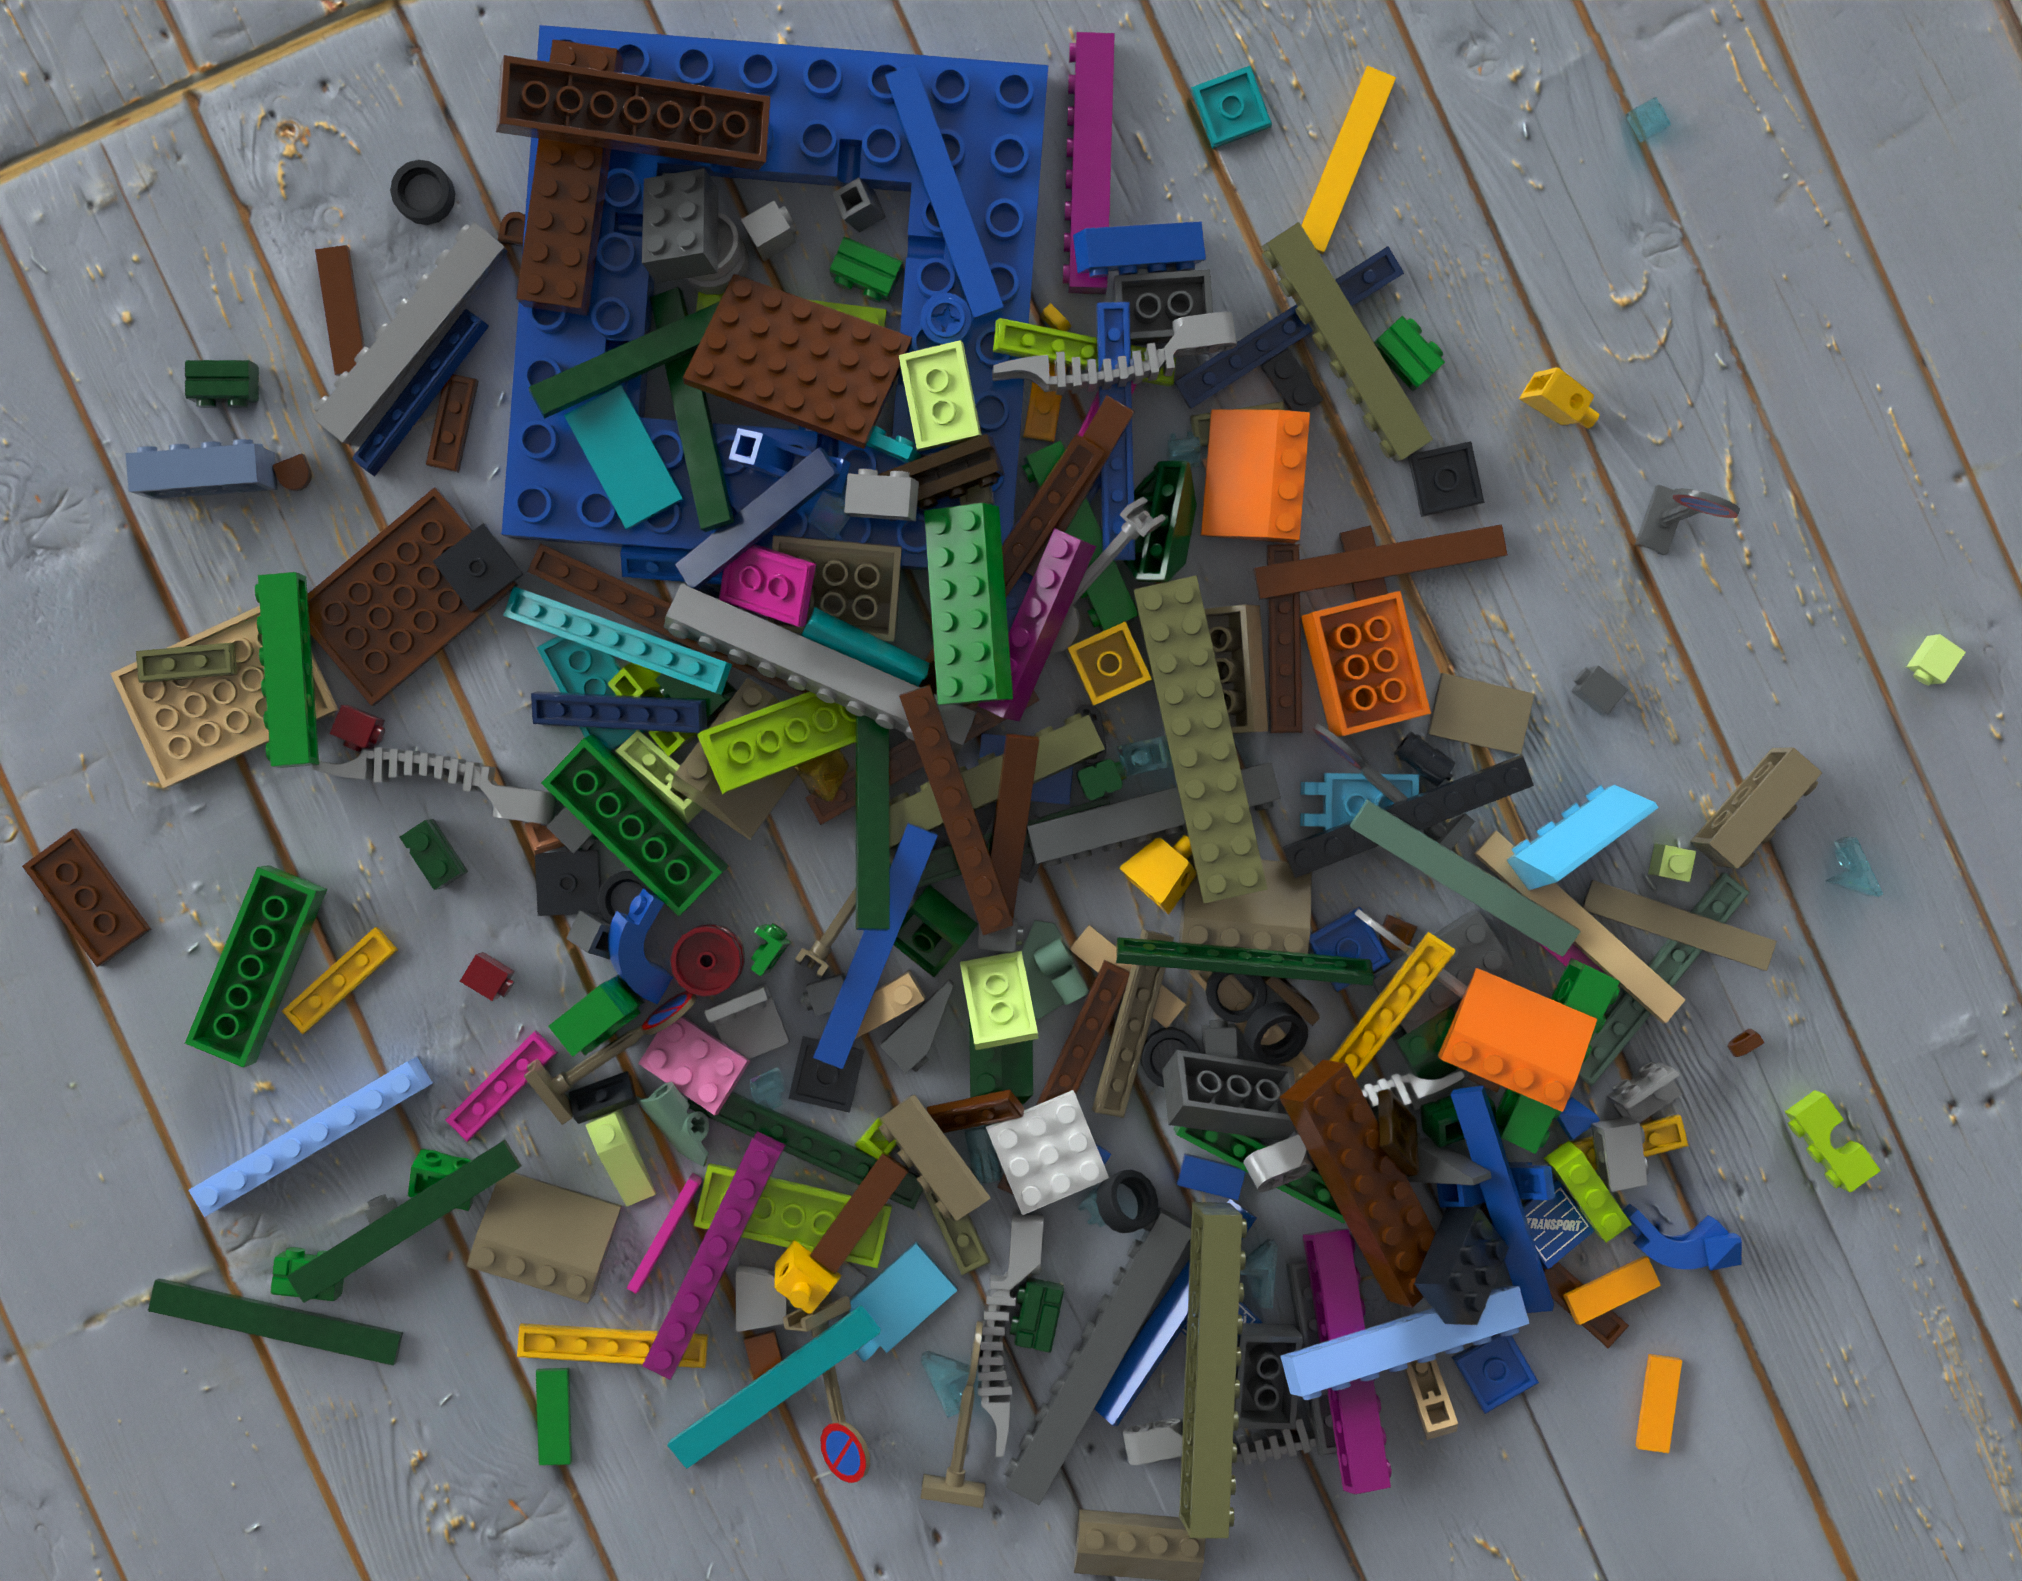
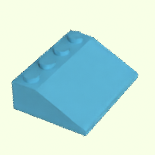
(1578, 835)

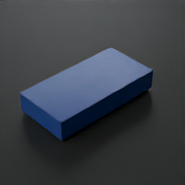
(1211, 1176)

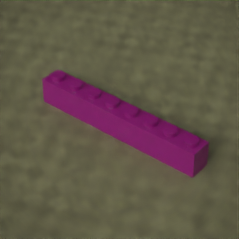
(1089, 148)
(713, 1255)
(1356, 1408)

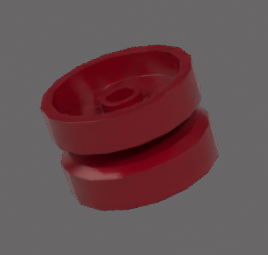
(689, 964)

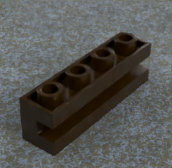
(954, 470)

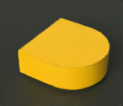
(1055, 318)

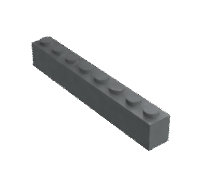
(1132, 819)

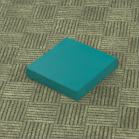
(1231, 107)

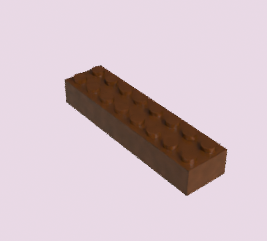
(632, 113)
(566, 206)
(1362, 1177)

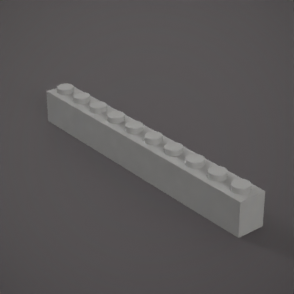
(802, 662)

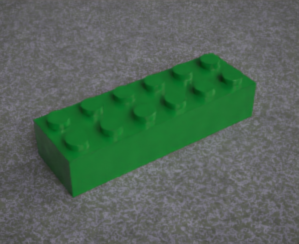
(968, 604)
(634, 824)
(255, 966)
(1583, 989)

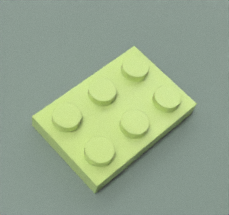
(940, 395)
(998, 1000)

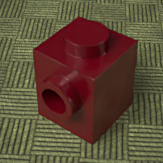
(357, 728)
(488, 977)

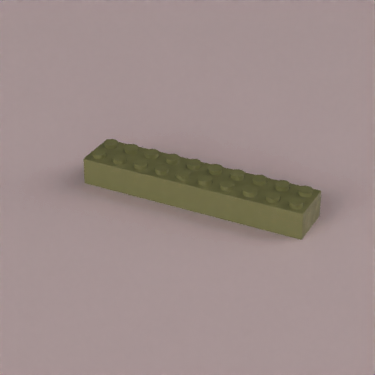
(1200, 739)
(1211, 1369)

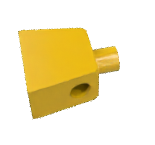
(1560, 398)
(1161, 871)
(803, 1278)

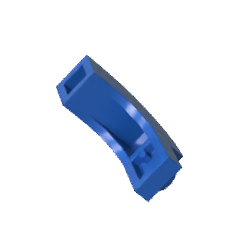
(777, 458)
(627, 948)
(1531, 1181)
(1679, 1251)

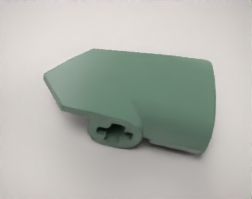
(1050, 969)
(684, 1130)

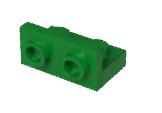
(769, 953)
(430, 1168)

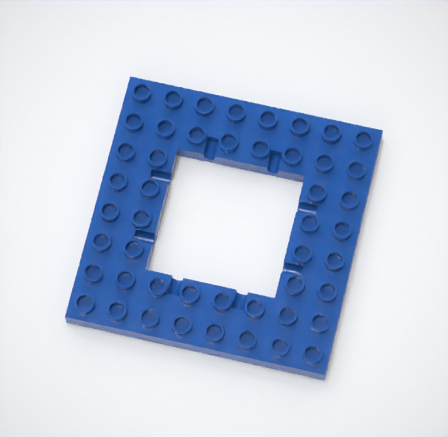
(825, 128)

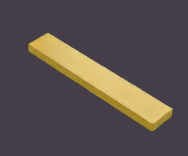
(1346, 156)
(1393, 1003)
(599, 1344)

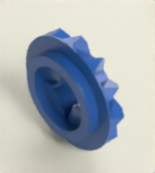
(935, 307)

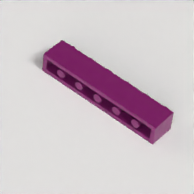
(1042, 617)

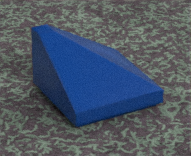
(1576, 1118)
(1723, 1251)

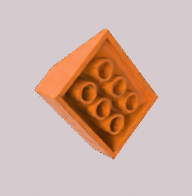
(1255, 475)
(1365, 664)
(1518, 1039)

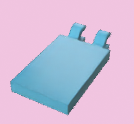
(1347, 793)
(902, 1298)

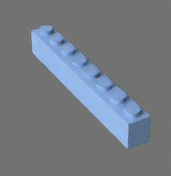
(310, 1136)
(1396, 1344)

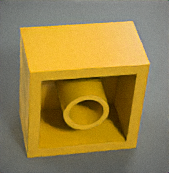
(1109, 663)

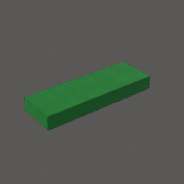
(553, 1416)

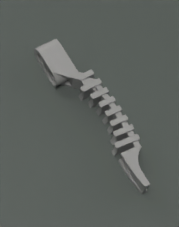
(1191, 337)
(508, 801)
(1288, 1158)
(992, 1374)
(1163, 1441)

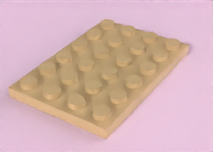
(207, 719)

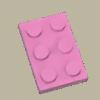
(695, 1063)

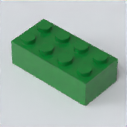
(597, 1016)

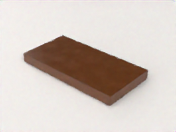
(86, 897)

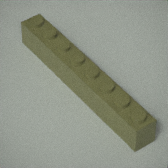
(1346, 343)
(1056, 752)

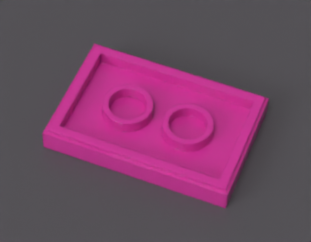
(769, 584)

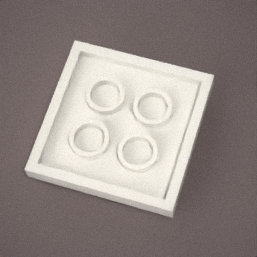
(1048, 1152)

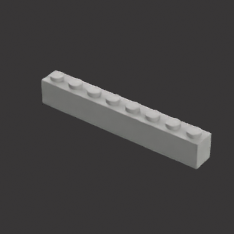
(409, 333)

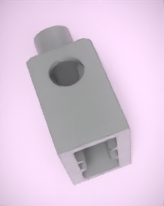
(758, 1300)

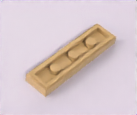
(1095, 948)

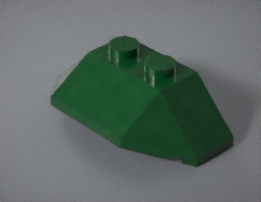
(1165, 550)
(1001, 1069)

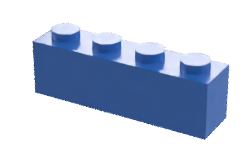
(1139, 247)

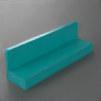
(864, 647)

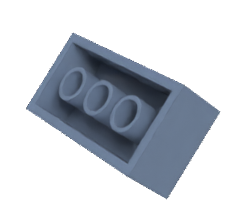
(201, 470)

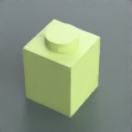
(1935, 660)
(1672, 862)

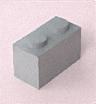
(770, 229)
(881, 496)
(1620, 1153)

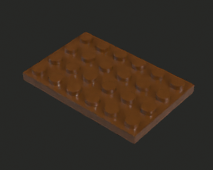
(798, 361)
(391, 603)

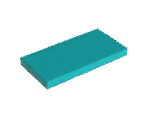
(623, 457)
(584, 671)

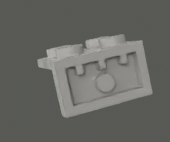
(749, 1023)
(1645, 1092)

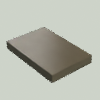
(1480, 714)

